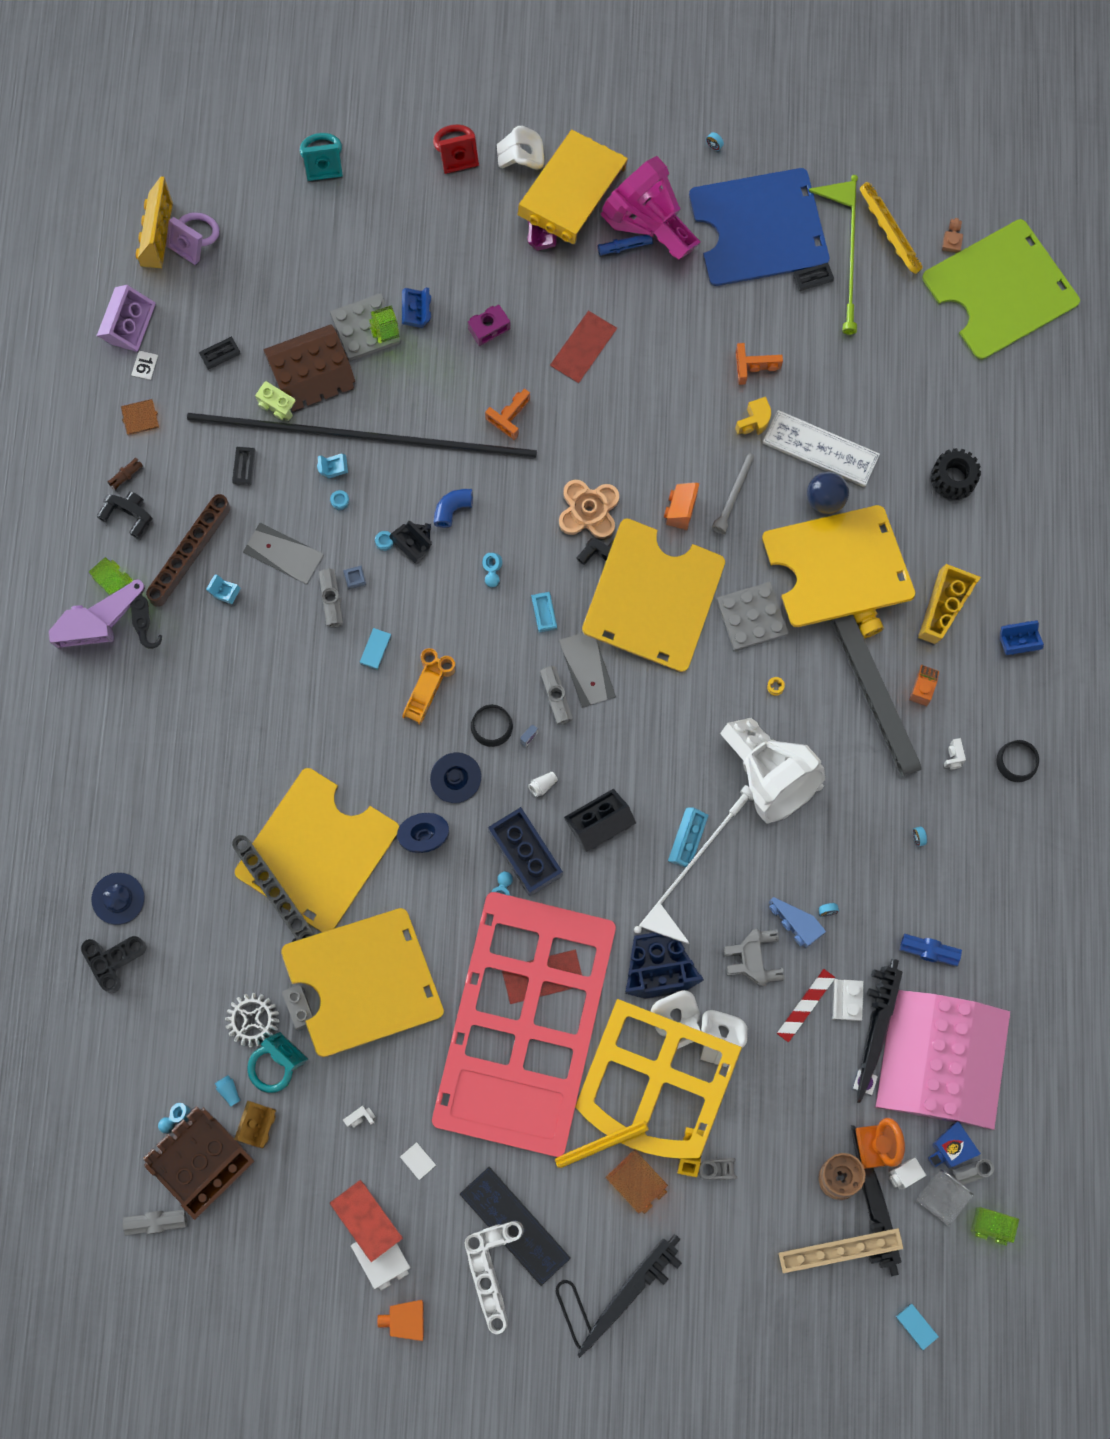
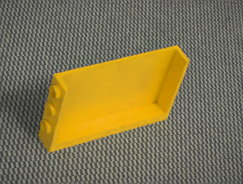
(571, 186)

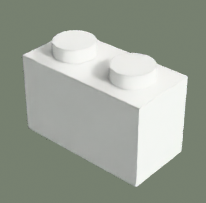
(906, 1174)

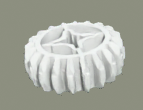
(258, 1013)

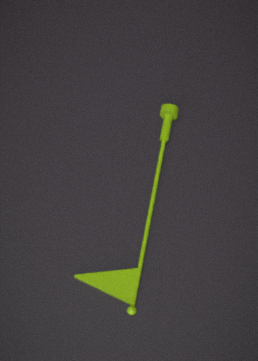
(845, 194)

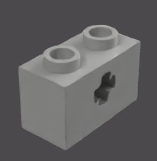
(297, 1006)

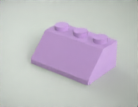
(126, 318)

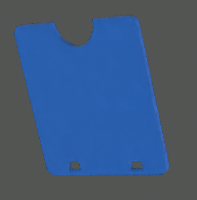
(760, 225)

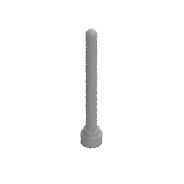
(721, 524)

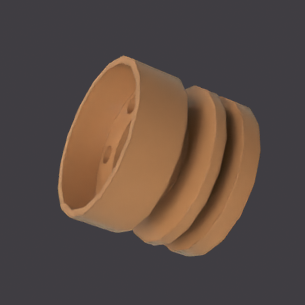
(844, 1165)

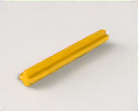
(601, 1144)

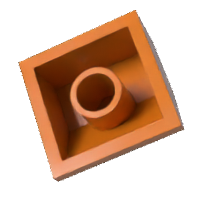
(682, 505)

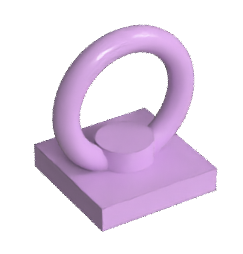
(186, 240)

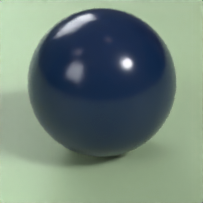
(827, 492)

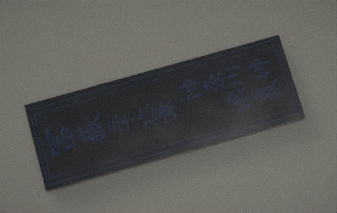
(498, 1205)

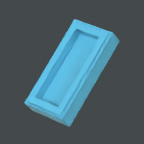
(544, 612)
(375, 649)
(917, 1326)

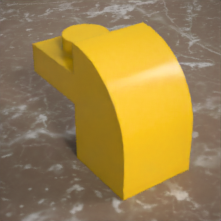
(759, 413)
(689, 1166)

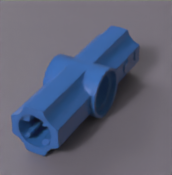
(930, 950)

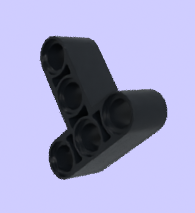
(108, 957)

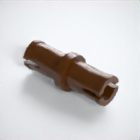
(125, 473)

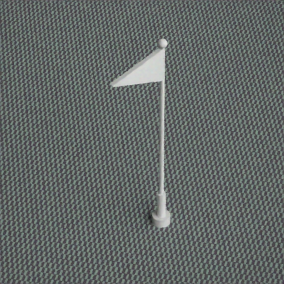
(658, 919)

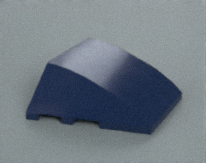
(659, 967)

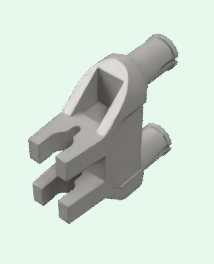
(751, 958)

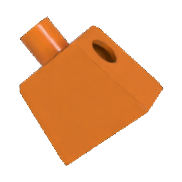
(405, 1320)

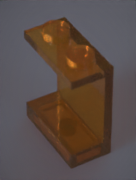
(637, 1182)

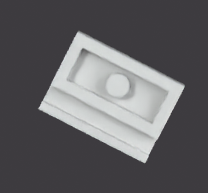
(848, 1000)

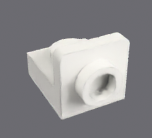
(957, 752)
(356, 1117)

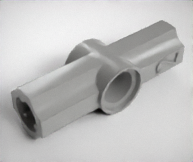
(331, 608)
(553, 684)
(154, 1222)

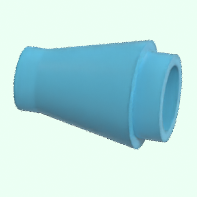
(228, 1090)

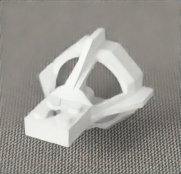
(777, 782)

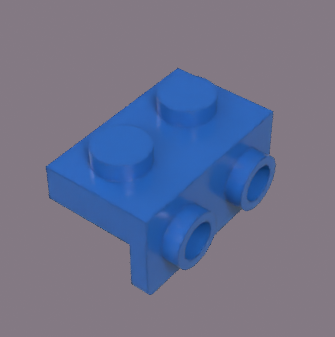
(416, 307)
(1021, 637)

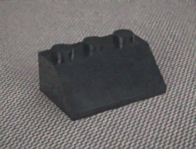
(600, 820)

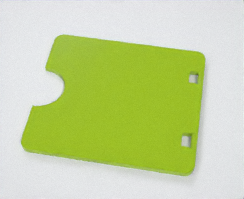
(1003, 288)

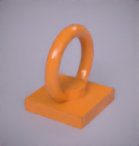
(881, 1144)

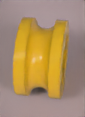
(771, 690)

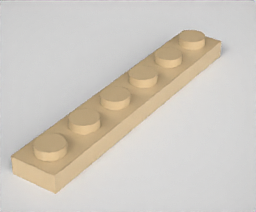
(841, 1250)

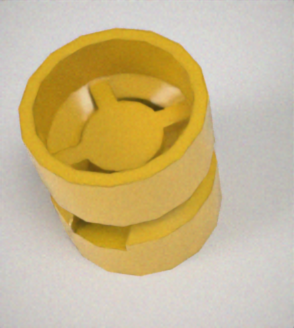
(868, 623)

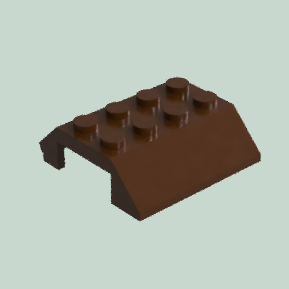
(311, 366)
(198, 1161)

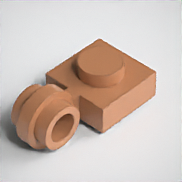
(953, 241)

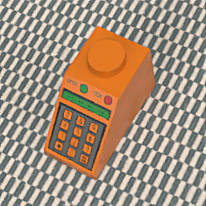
(924, 685)

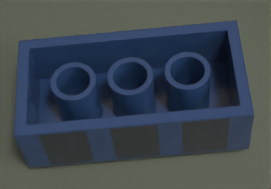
(525, 851)

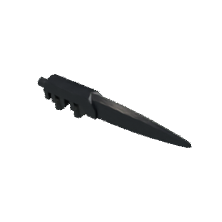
(880, 1019)
(877, 1212)
(646, 1272)

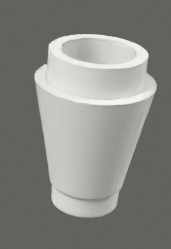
(542, 784)

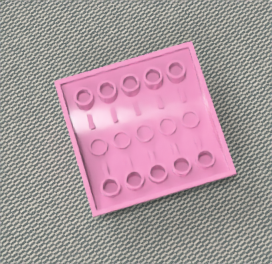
(943, 1059)

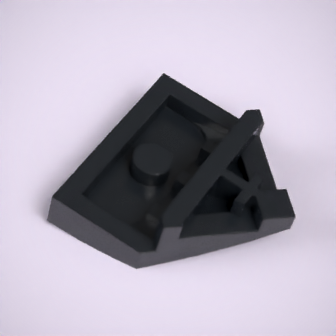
(413, 539)

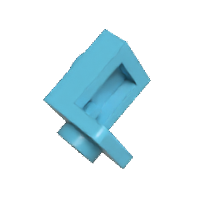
(332, 466)
(223, 589)

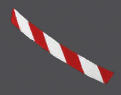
(806, 1005)

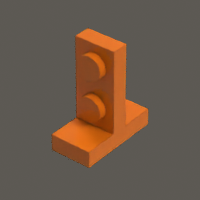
(754, 363)
(503, 421)

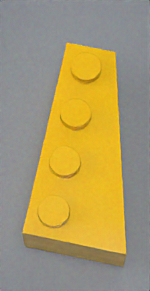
(947, 599)

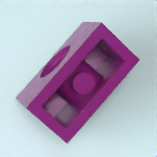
(484, 333)

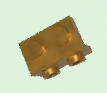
(255, 1124)

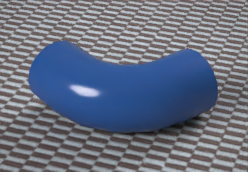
(449, 503)

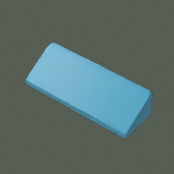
(688, 837)

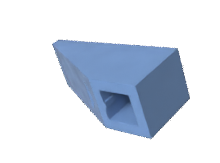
(802, 924)

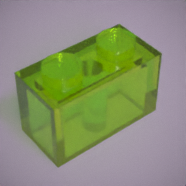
(384, 324)
(109, 577)
(994, 1225)

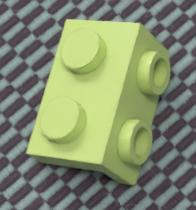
(275, 400)

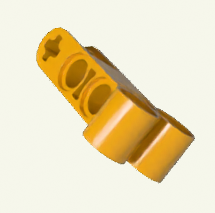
(427, 685)

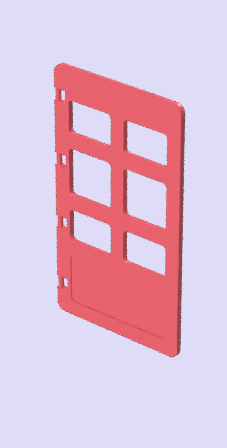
(506, 1100)

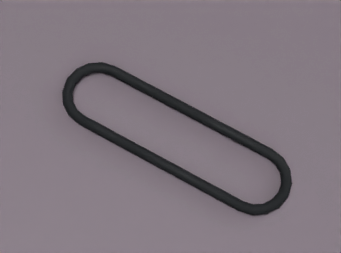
(564, 1311)

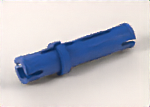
(624, 244)

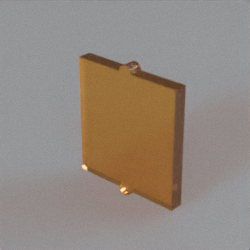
(139, 416)

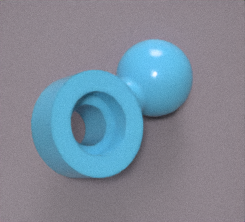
(492, 578)
(504, 879)
(177, 1114)

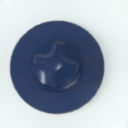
(455, 777)
(423, 832)
(117, 898)

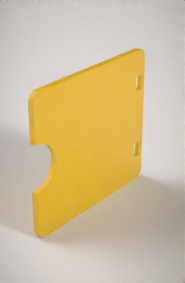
(839, 565)
(652, 597)
(318, 850)
(365, 981)

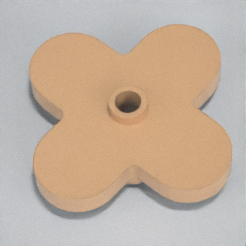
(580, 498)

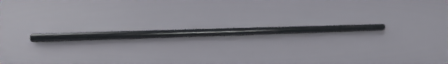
(361, 435)

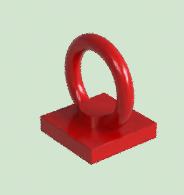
(457, 152)

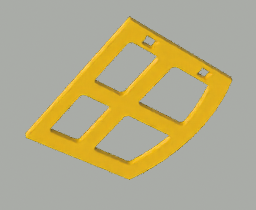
(659, 1074)

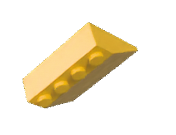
(155, 226)

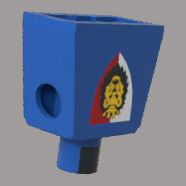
(953, 1147)

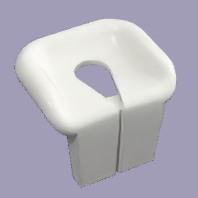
(511, 152)
(686, 1003)
(710, 1024)

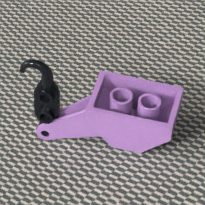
(94, 624)

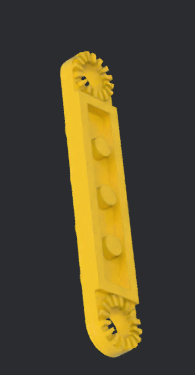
(890, 226)

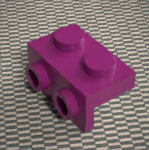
(540, 238)

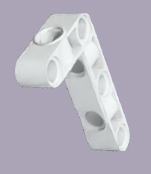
(482, 1267)

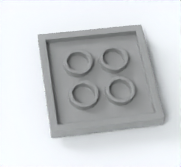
(354, 327)
(752, 616)

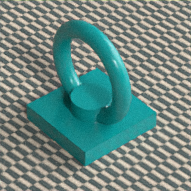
(322, 160)
(283, 1053)

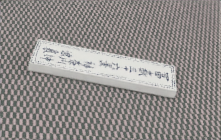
(821, 448)

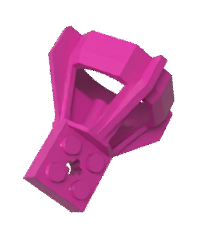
(657, 215)

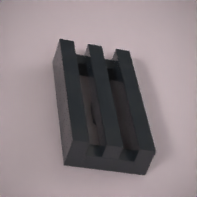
(798, 274)
(230, 352)
(242, 480)

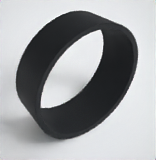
(492, 743)
(1006, 773)

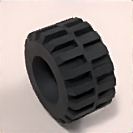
(958, 460)

